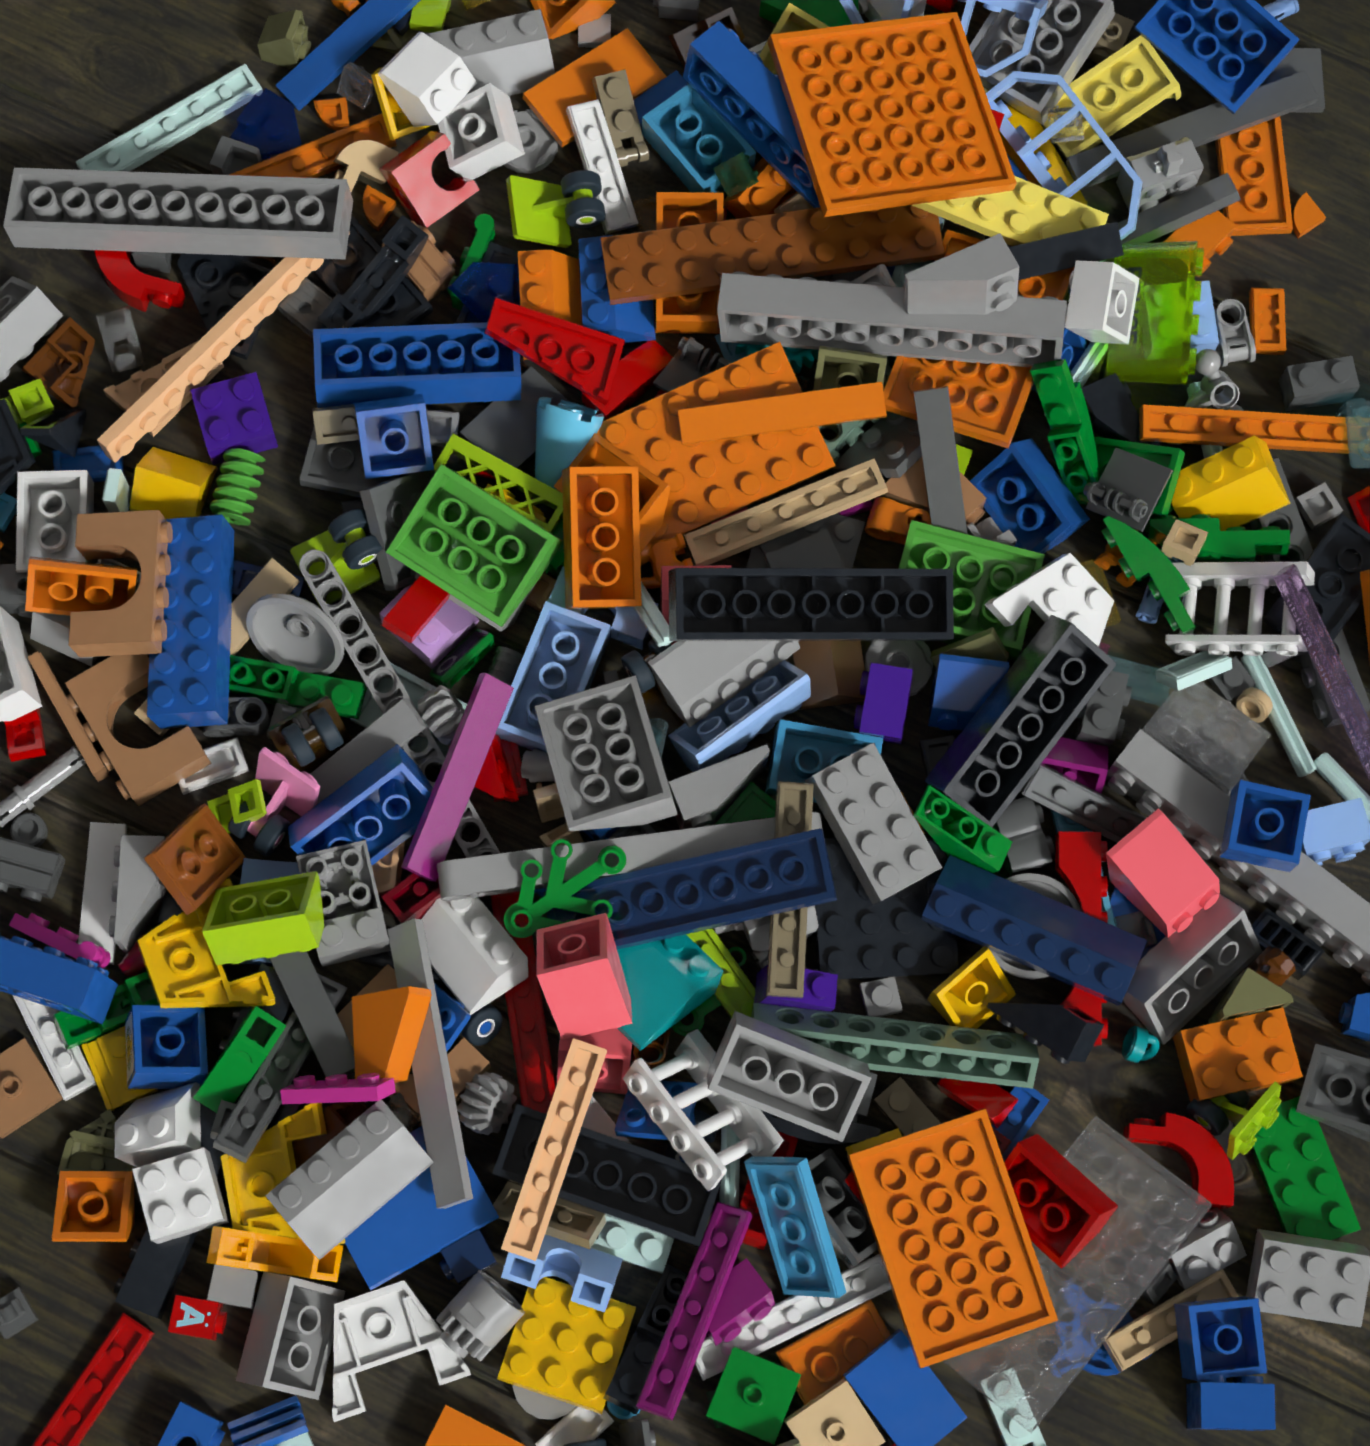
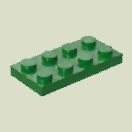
(1303, 1177)

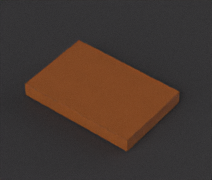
(195, 858)

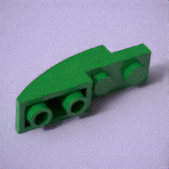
(1069, 422)
(1231, 545)
(1146, 559)
(288, 686)

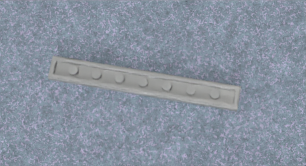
(432, 1072)

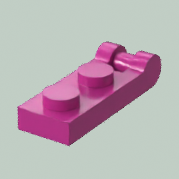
(62, 940)

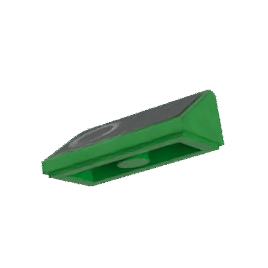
(463, 658)

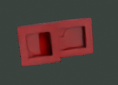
(25, 737)

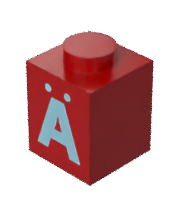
(197, 1318)

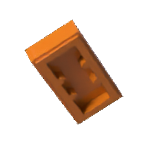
(1268, 320)

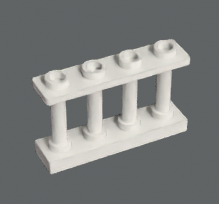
(1224, 578)
(747, 1122)

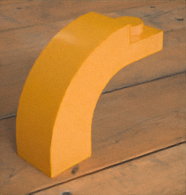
(271, 1254)

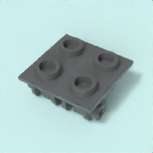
(688, 365)
(1128, 489)

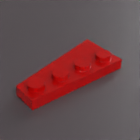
(563, 348)

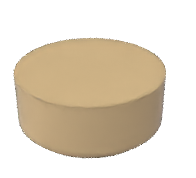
(1254, 704)

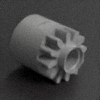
(478, 1317)

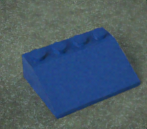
(1219, 44)
(414, 1228)

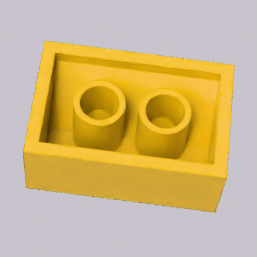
(1231, 485)

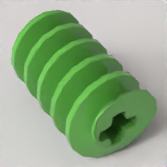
(235, 485)

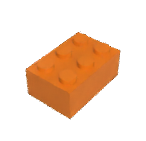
(1237, 1055)

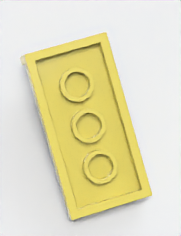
(1119, 91)

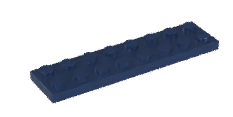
(712, 889)

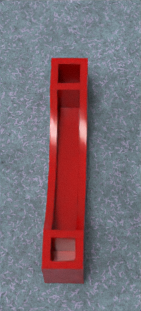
(1079, 865)

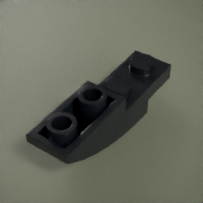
(643, 1347)

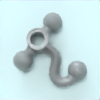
(1208, 364)

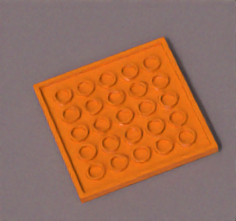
(891, 113)

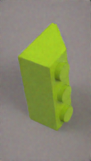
(265, 918)

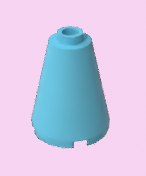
(561, 436)

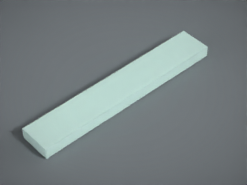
(175, 123)

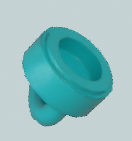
(1135, 1045)

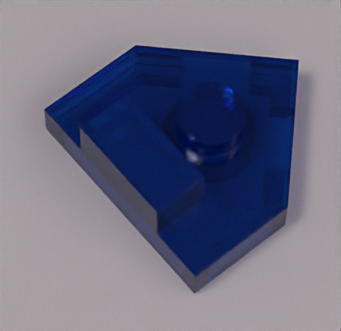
(268, 125)
(483, 283)

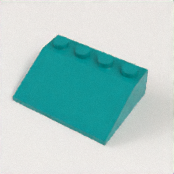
(665, 985)

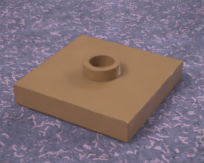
(24, 1087)

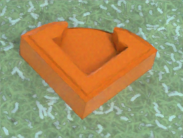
(333, 112)
(377, 207)
(1306, 215)

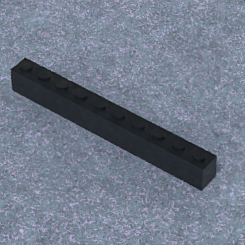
(158, 1266)

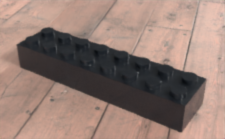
(810, 604)

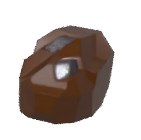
(1273, 965)

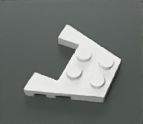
(1059, 590)
(380, 1330)

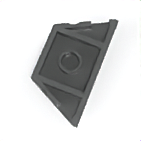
(891, 441)

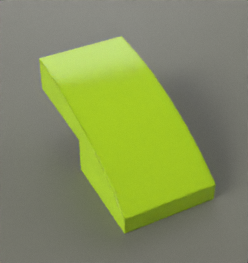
(429, 15)
(30, 401)
(229, 804)

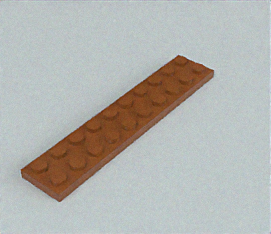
(782, 244)

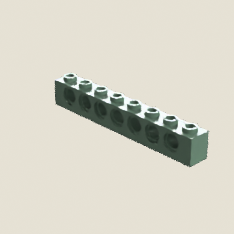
(913, 1045)

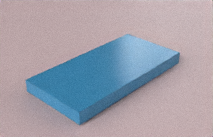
(795, 1226)

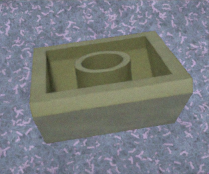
(847, 368)
(1249, 995)

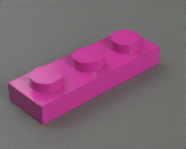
(337, 1089)

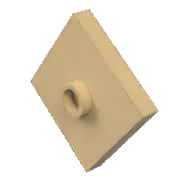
(834, 1420)

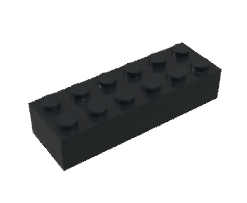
(1021, 720)
(616, 1179)

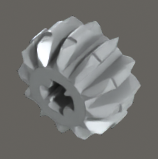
(441, 713)
(486, 1103)

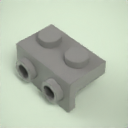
(1207, 1249)

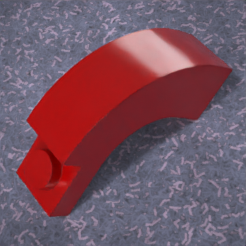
(136, 287)
(1197, 1146)

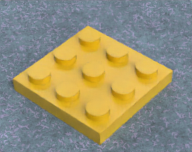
(566, 1346)

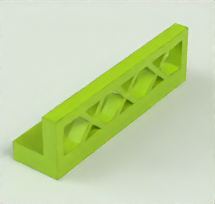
(507, 473)

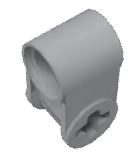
(1234, 339)

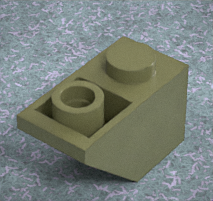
(284, 39)

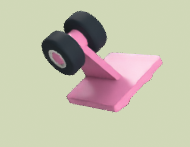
(289, 788)

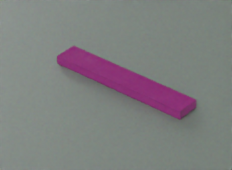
(457, 776)
(694, 1311)

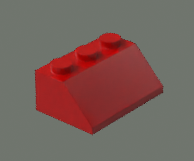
(1056, 1200)

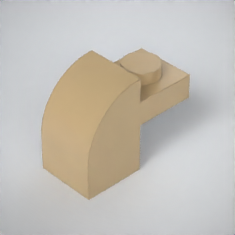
(363, 158)

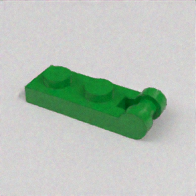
(484, 235)

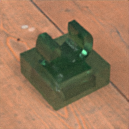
(736, 174)

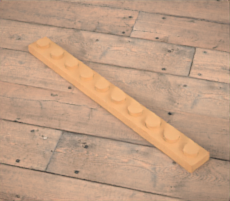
(204, 355)

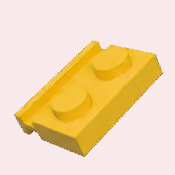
(109, 1067)

